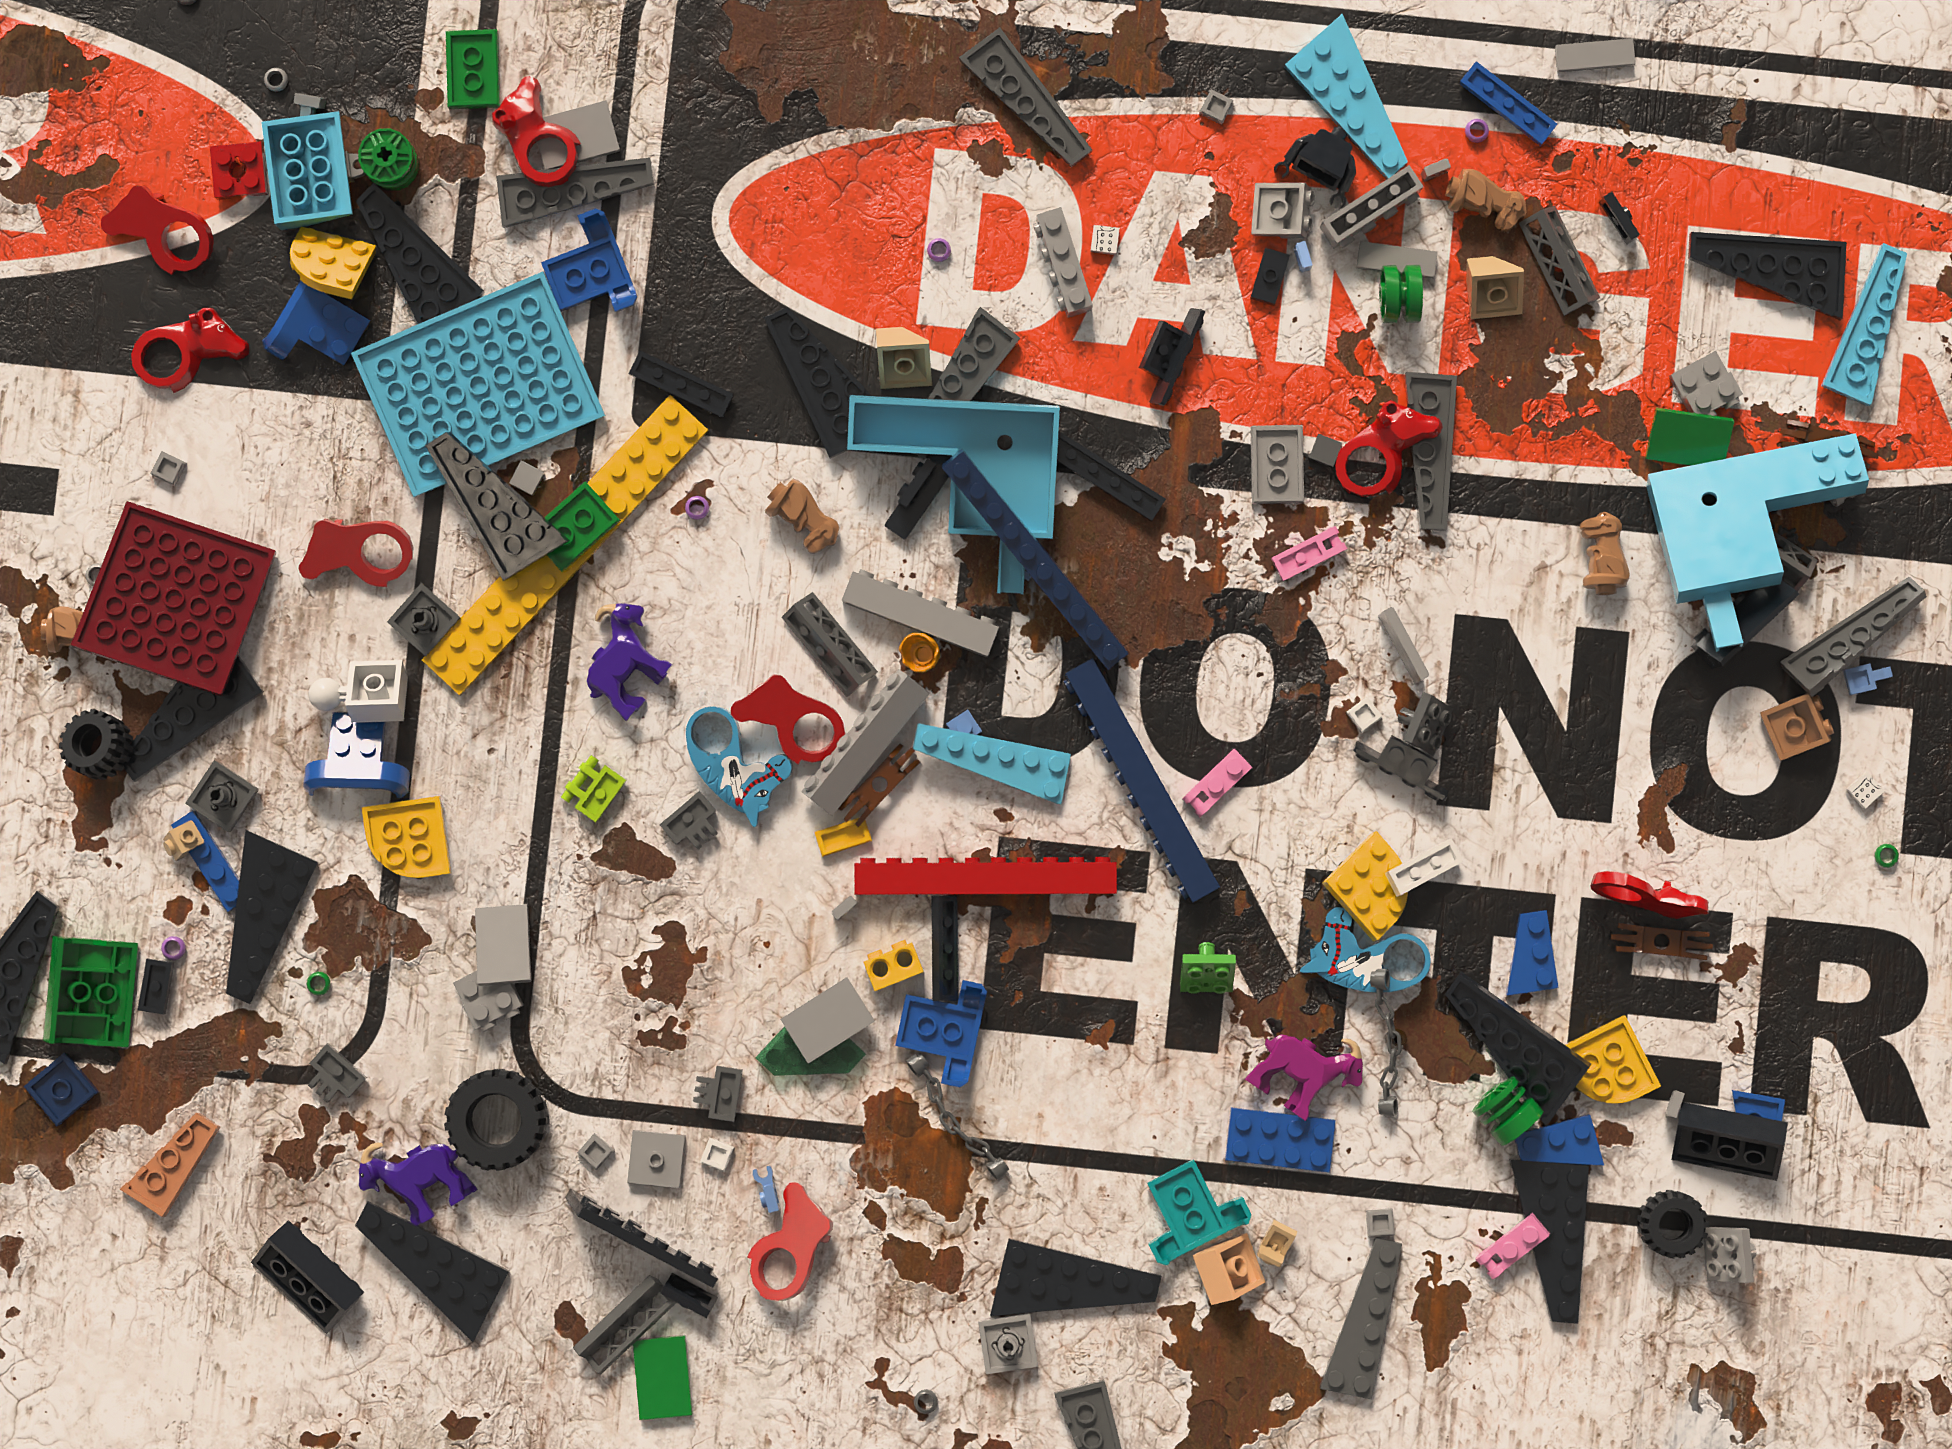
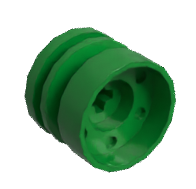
(402, 163)
(1509, 1113)

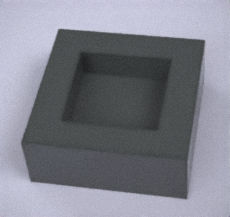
(1325, 450)

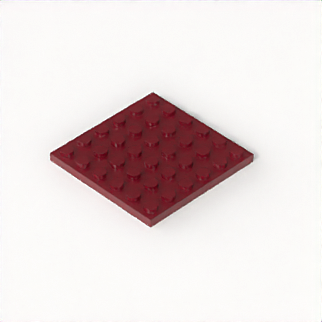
(173, 598)

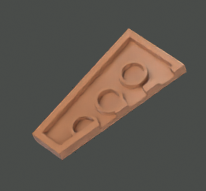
(168, 1171)

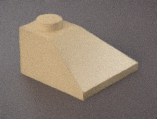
(1494, 287)
(902, 358)

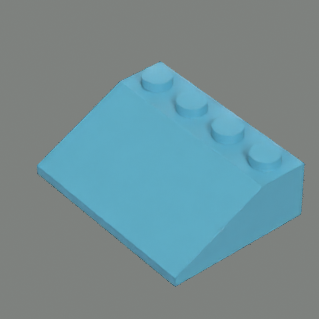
(307, 170)

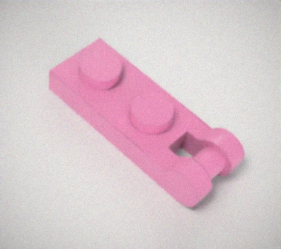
(1308, 554)
(1217, 782)
(1513, 1245)

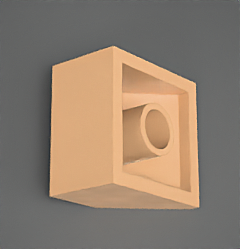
(1229, 1269)

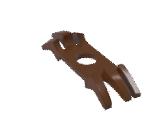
(1816, 434)
(872, 798)
(1677, 941)

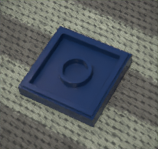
(61, 1089)

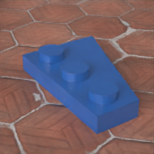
(1533, 956)
(1758, 1105)
(1561, 1142)

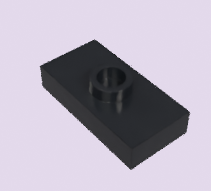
(1620, 217)
(1269, 276)
(155, 986)
(689, 1295)

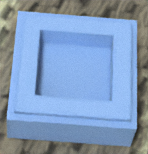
(1302, 256)

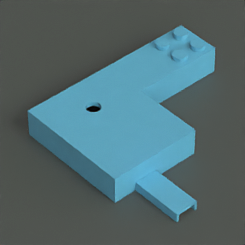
(1020, 475)
(1732, 542)

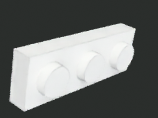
(1423, 867)

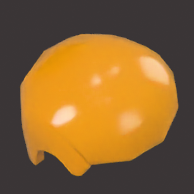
(919, 652)

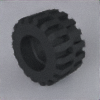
(80, 737)
(1694, 1230)

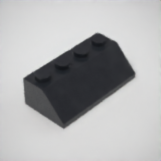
(1753, 614)
(1729, 1141)
(307, 1276)

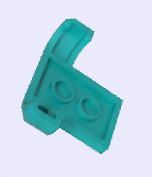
(1191, 1212)

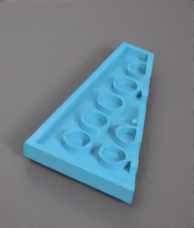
(1340, 84)

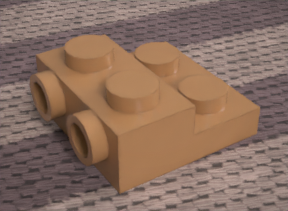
(1797, 725)

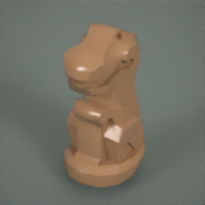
(1480, 194)
(798, 507)
(1606, 562)
(60, 627)

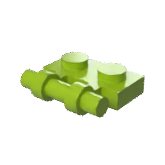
(599, 794)

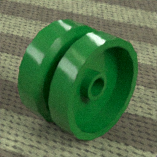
(1401, 293)

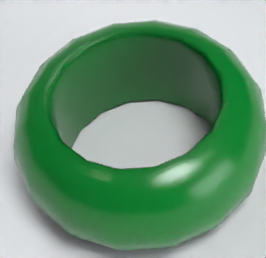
(1878, 858)
(327, 985)

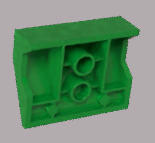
(90, 991)

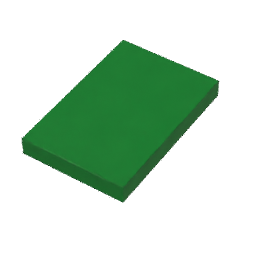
(472, 69)
(1688, 437)
(583, 520)
(662, 1377)

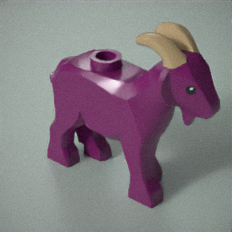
(1306, 1067)

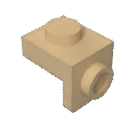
(182, 840)
(1276, 1243)

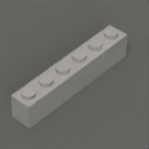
(919, 613)
(865, 742)

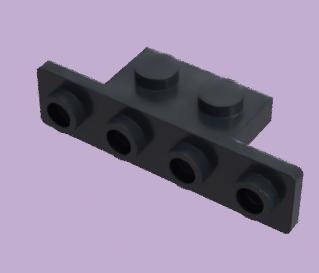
(1168, 352)
(918, 495)
(1405, 762)

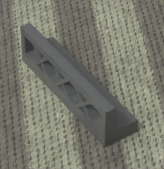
(1567, 257)
(1794, 572)
(825, 646)
(617, 1318)

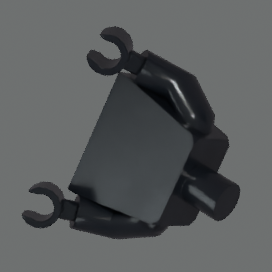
(1324, 159)

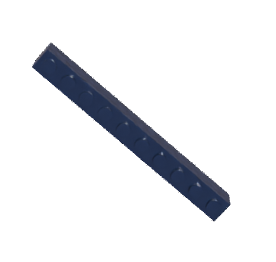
(1034, 559)
(1141, 780)

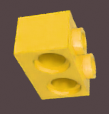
(895, 971)

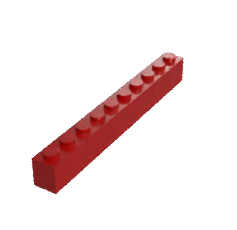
(985, 878)

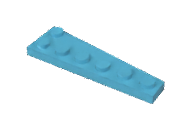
(1861, 347)
(1014, 764)

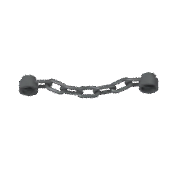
(1389, 1104)
(996, 1167)

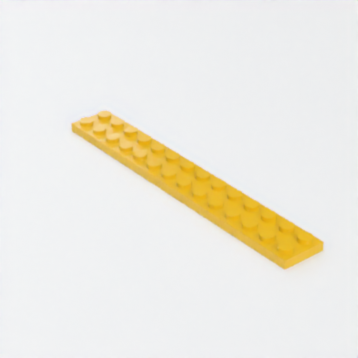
(514, 602)

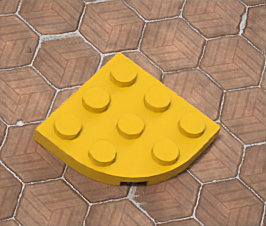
(330, 261)
(409, 837)
(1364, 888)
(1617, 1061)

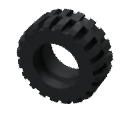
(461, 1128)

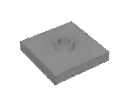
(656, 1159)

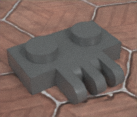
(691, 821)
(335, 1073)
(721, 1092)

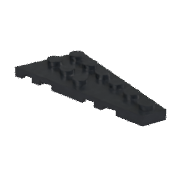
(420, 267)
(1792, 268)
(267, 896)
(1519, 1046)
(1558, 1200)
(1052, 1280)

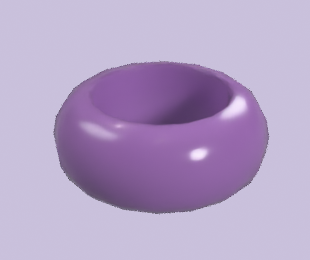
(1476, 139)
(941, 258)
(703, 514)
(167, 941)

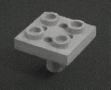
(1733, 1254)
(996, 1359)

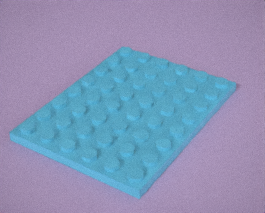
(487, 372)

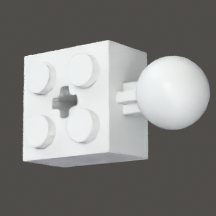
(372, 695)

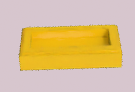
(842, 837)

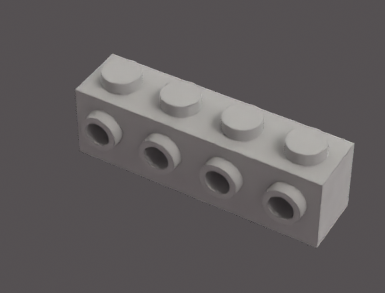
(1371, 207)
(1064, 262)

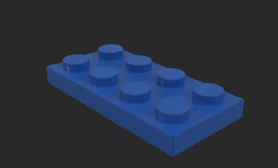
(1279, 1140)

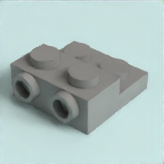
(1282, 210)
(1706, 385)
(487, 1002)

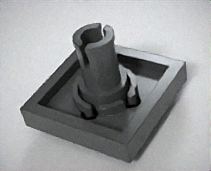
(405, 621)
(1426, 723)
(205, 797)

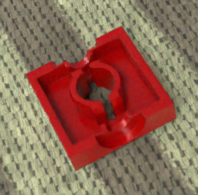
(223, 162)

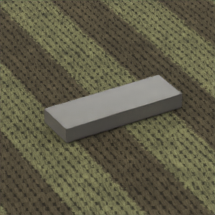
(1595, 55)
(1374, 256)

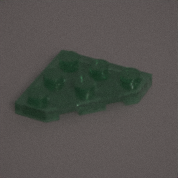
(784, 1057)

